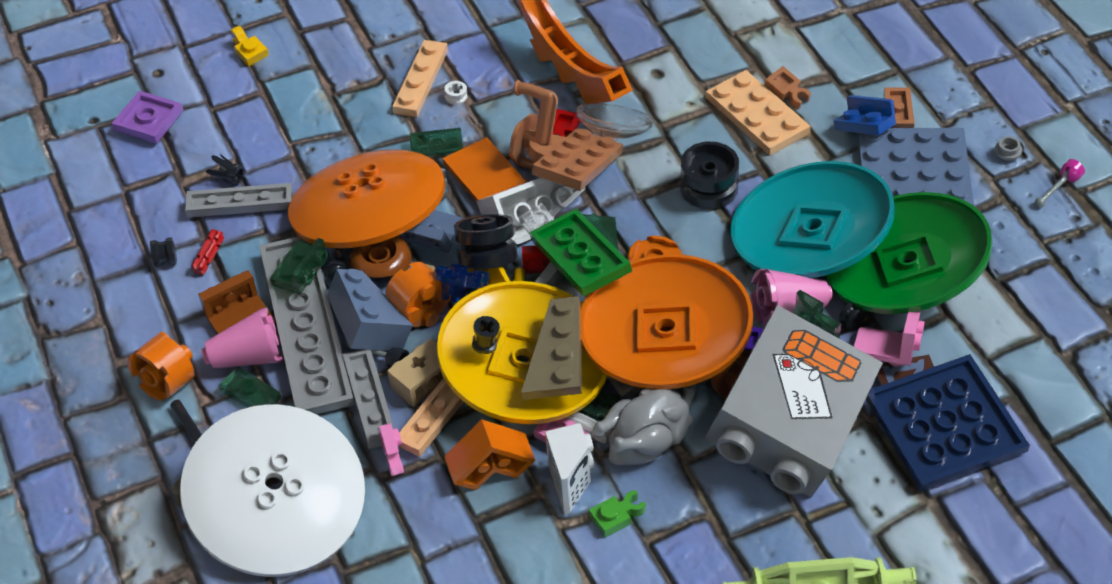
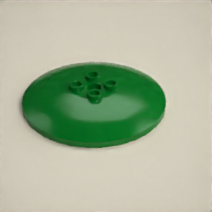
(948, 249)

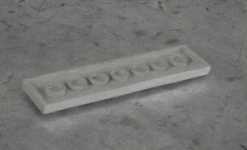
(308, 338)

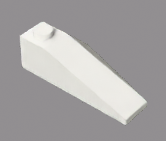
(525, 197)

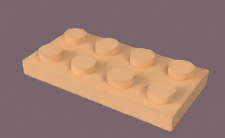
(758, 112)

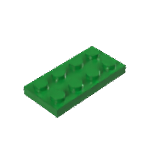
(580, 252)

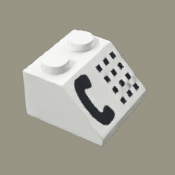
(569, 463)

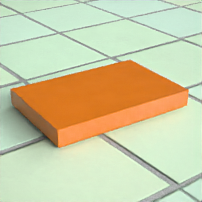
(482, 170)

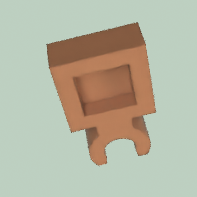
(785, 85)

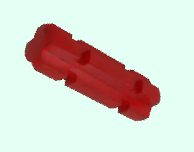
(207, 252)

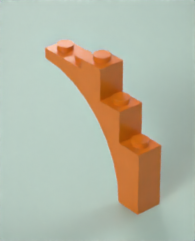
(551, 41)

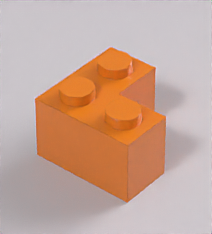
(488, 450)

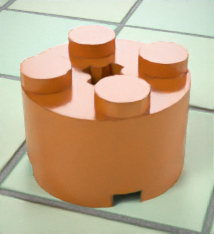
(417, 294)
(161, 366)

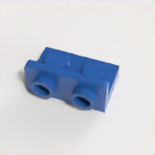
(866, 115)

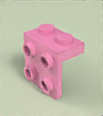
(892, 346)

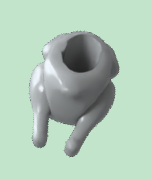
(646, 425)

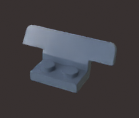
(434, 231)

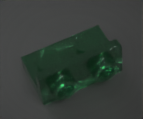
(299, 266)

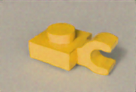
(250, 49)

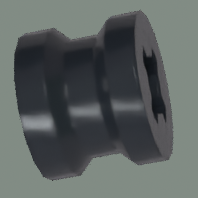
(163, 252)

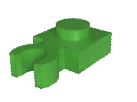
(615, 515)

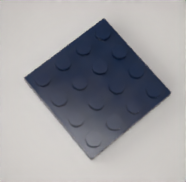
(946, 422)

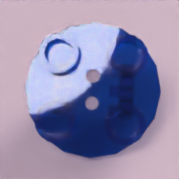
(458, 281)

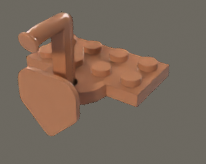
(563, 160)

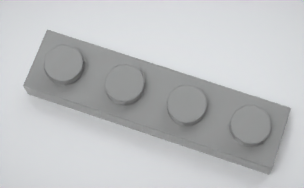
(238, 200)
(367, 394)

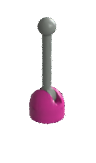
(1070, 172)

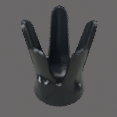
(227, 171)

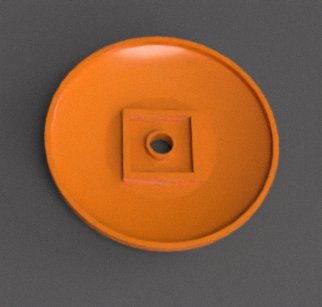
(366, 198)
(692, 295)

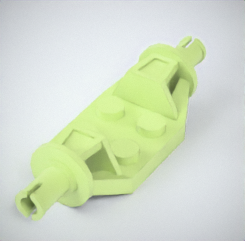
(831, 571)

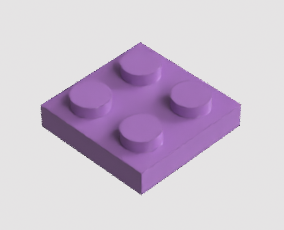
(147, 117)

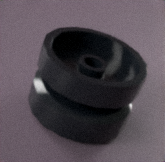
(709, 175)
(486, 241)

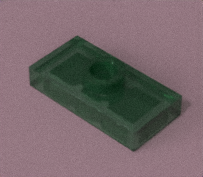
(436, 141)
(248, 389)

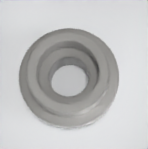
(1008, 148)

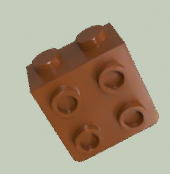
(231, 301)

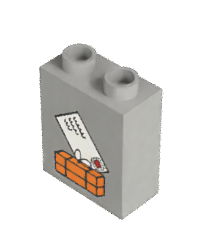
(793, 403)

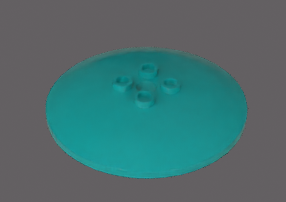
(779, 215)

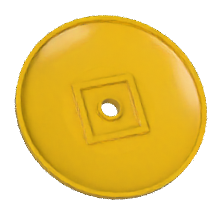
(495, 380)

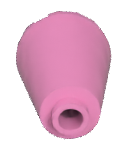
(780, 289)
(245, 343)

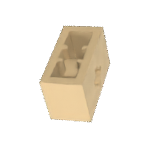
(416, 374)

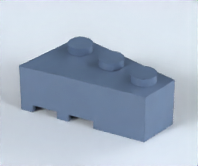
(366, 313)

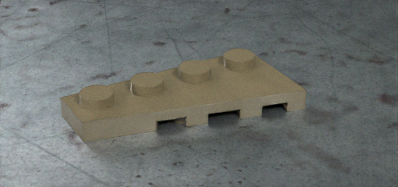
(557, 355)

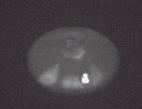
(613, 120)

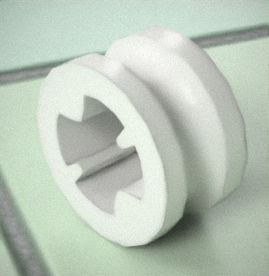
(455, 98)

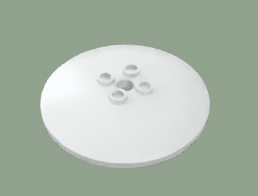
(267, 528)

